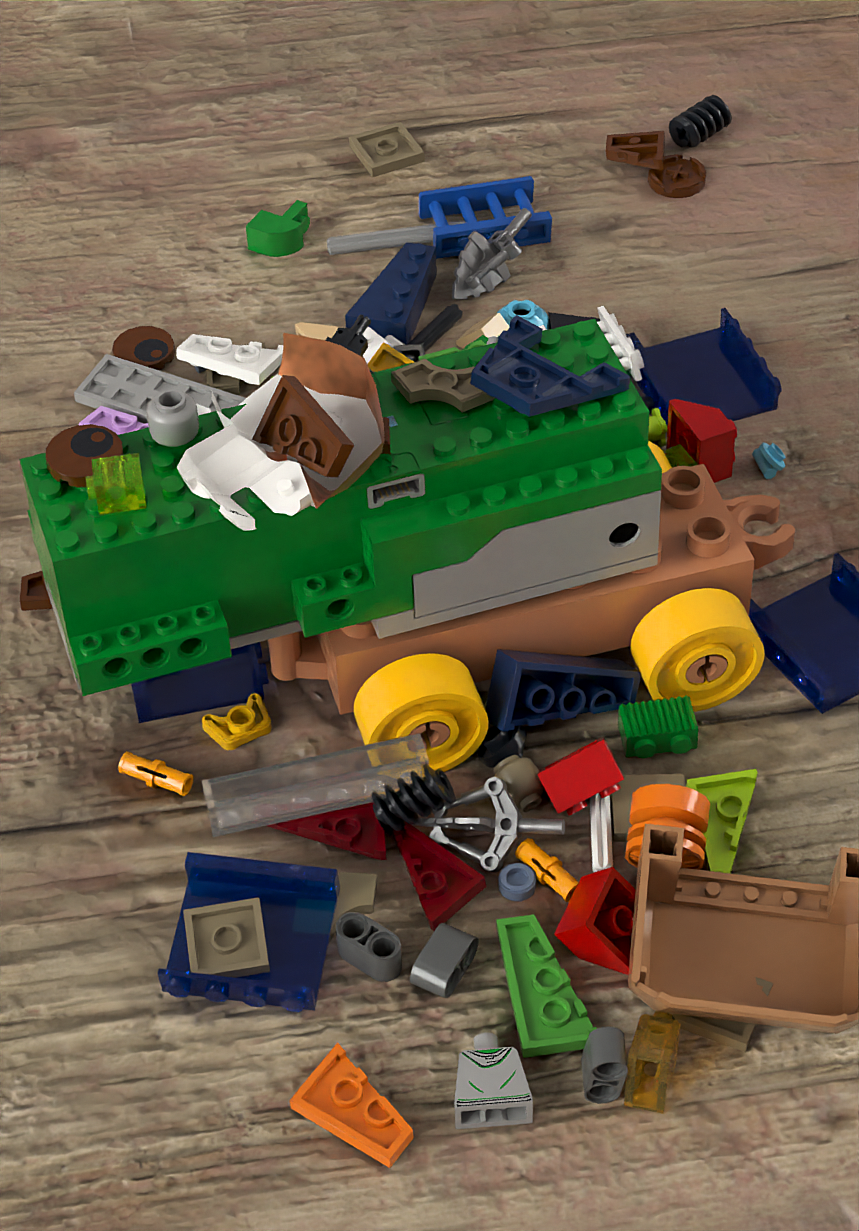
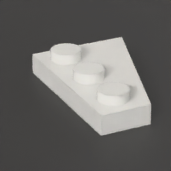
(243, 362)

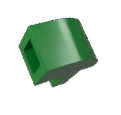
(278, 234)

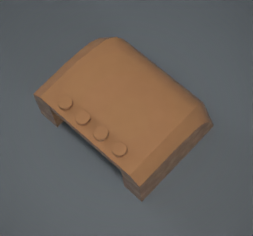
(712, 933)

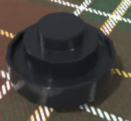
(500, 745)

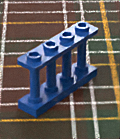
(477, 197)

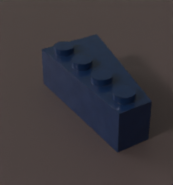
(398, 293)
(553, 686)

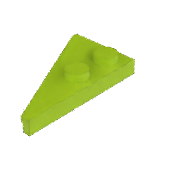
(729, 805)

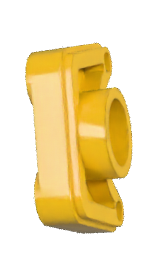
(240, 724)

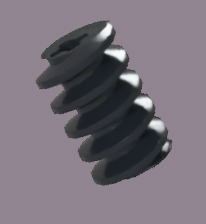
(700, 122)
(412, 799)

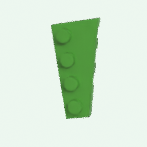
(542, 999)

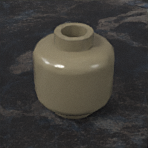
(521, 781)

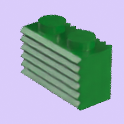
(657, 727)

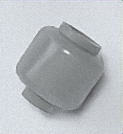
(172, 418)

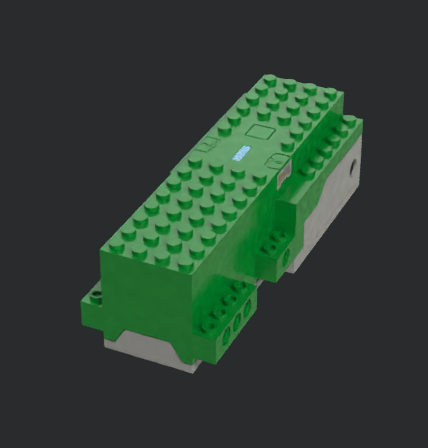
(440, 529)

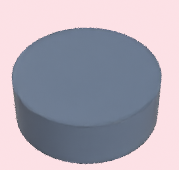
(517, 882)

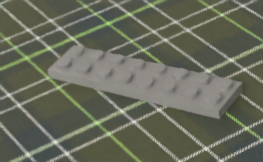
(131, 386)

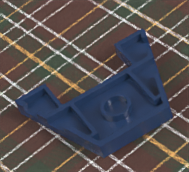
(535, 383)

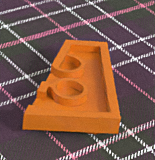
(351, 1109)

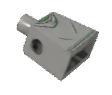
(491, 1086)

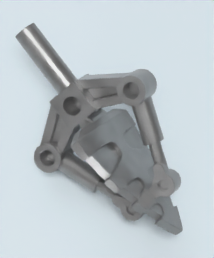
(483, 260)
(507, 825)

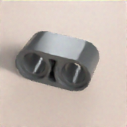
(368, 946)
(444, 960)
(604, 1065)

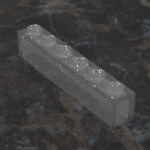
(310, 784)

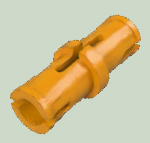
(136, 765)
(547, 868)

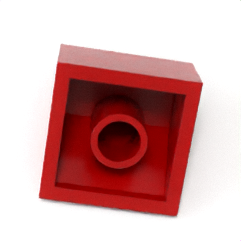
(704, 435)
(581, 776)
(600, 920)

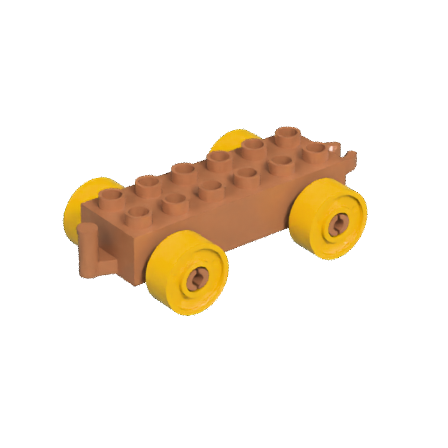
(679, 617)

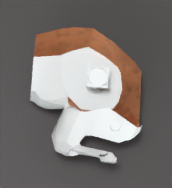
(235, 461)

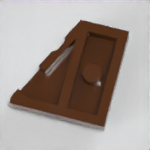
(637, 149)

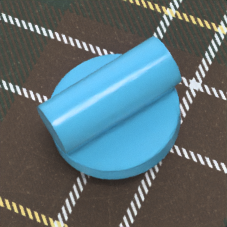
(769, 459)

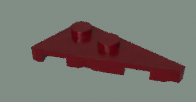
(346, 828)
(438, 876)

